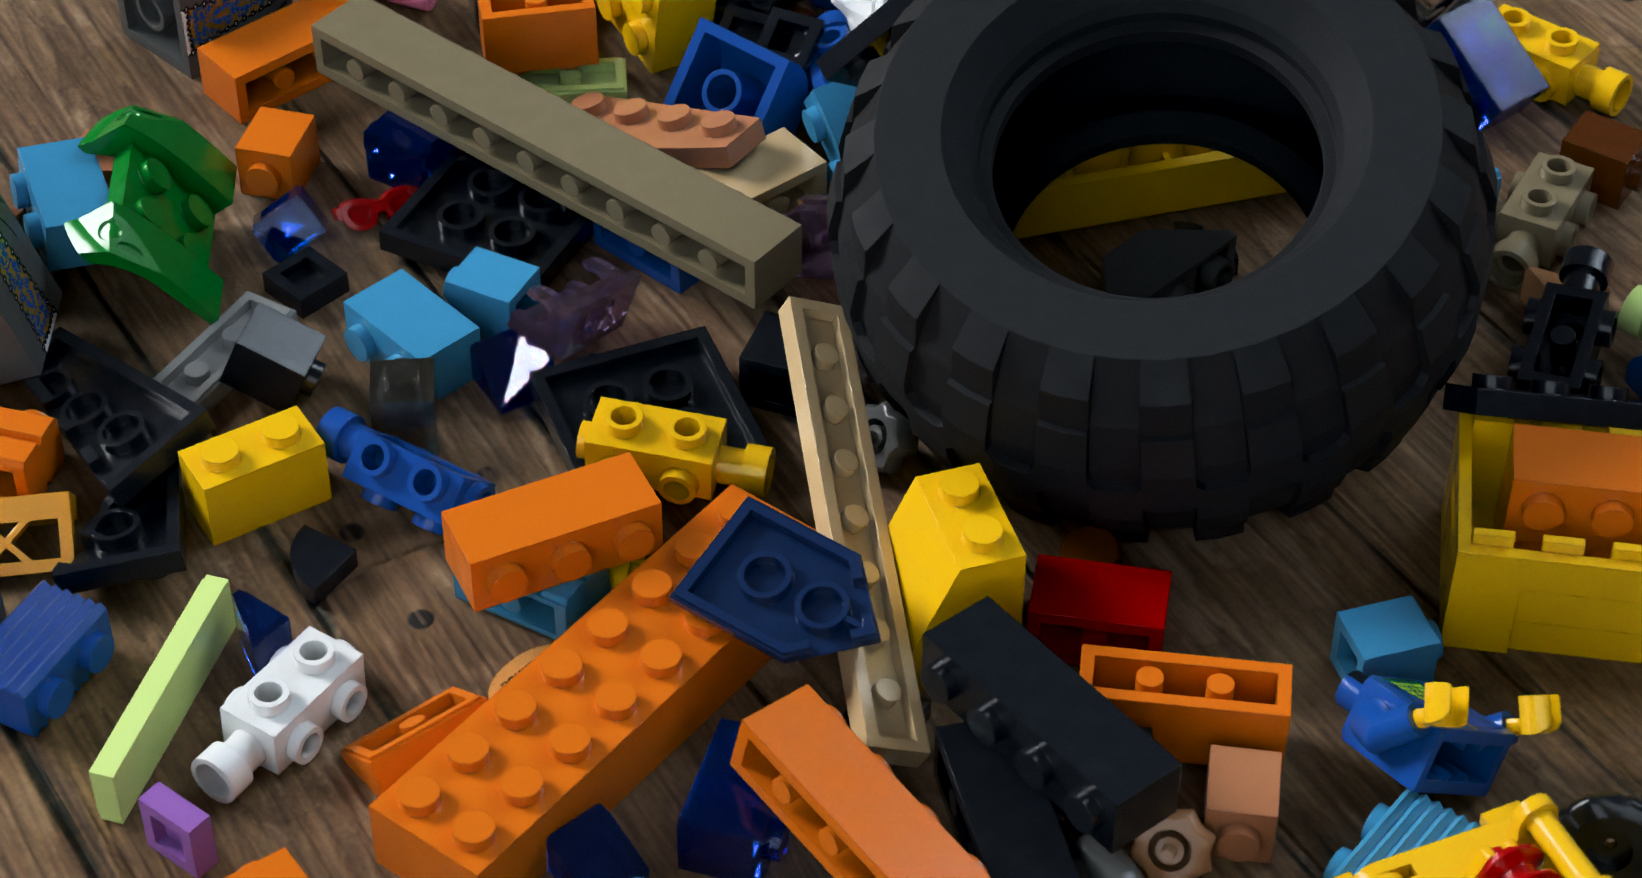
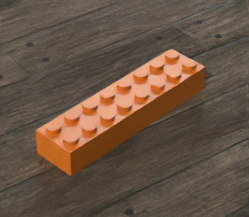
(570, 725)

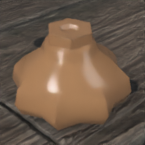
(1175, 847)

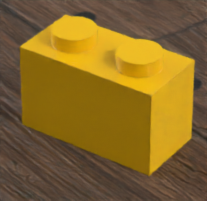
(255, 475)

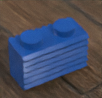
(47, 653)

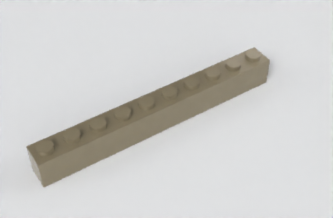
(561, 151)

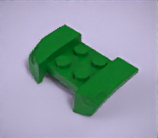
(158, 205)

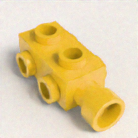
(1569, 63)
(675, 450)

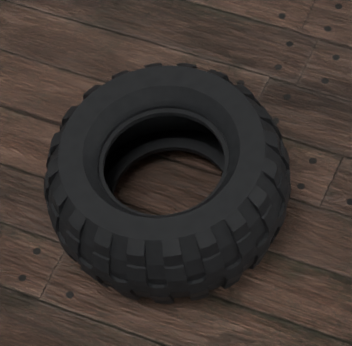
(1192, 399)

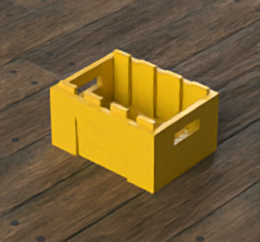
(1523, 597)

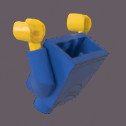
(1431, 736)

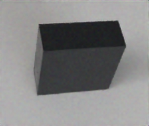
(306, 282)

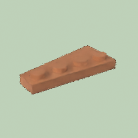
(684, 133)

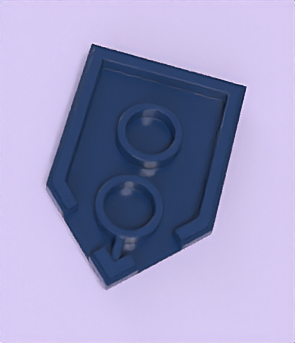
(780, 587)

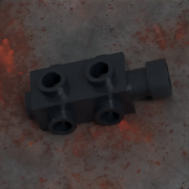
(1566, 314)

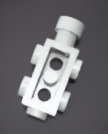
(283, 713)

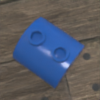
(741, 77)

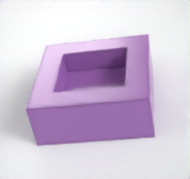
(178, 830)

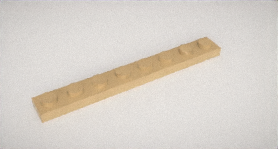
(850, 509)

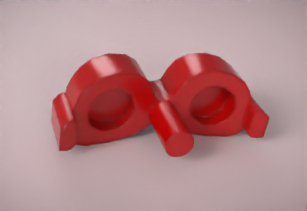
(363, 213)

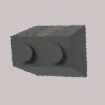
(180, 26)
(27, 302)

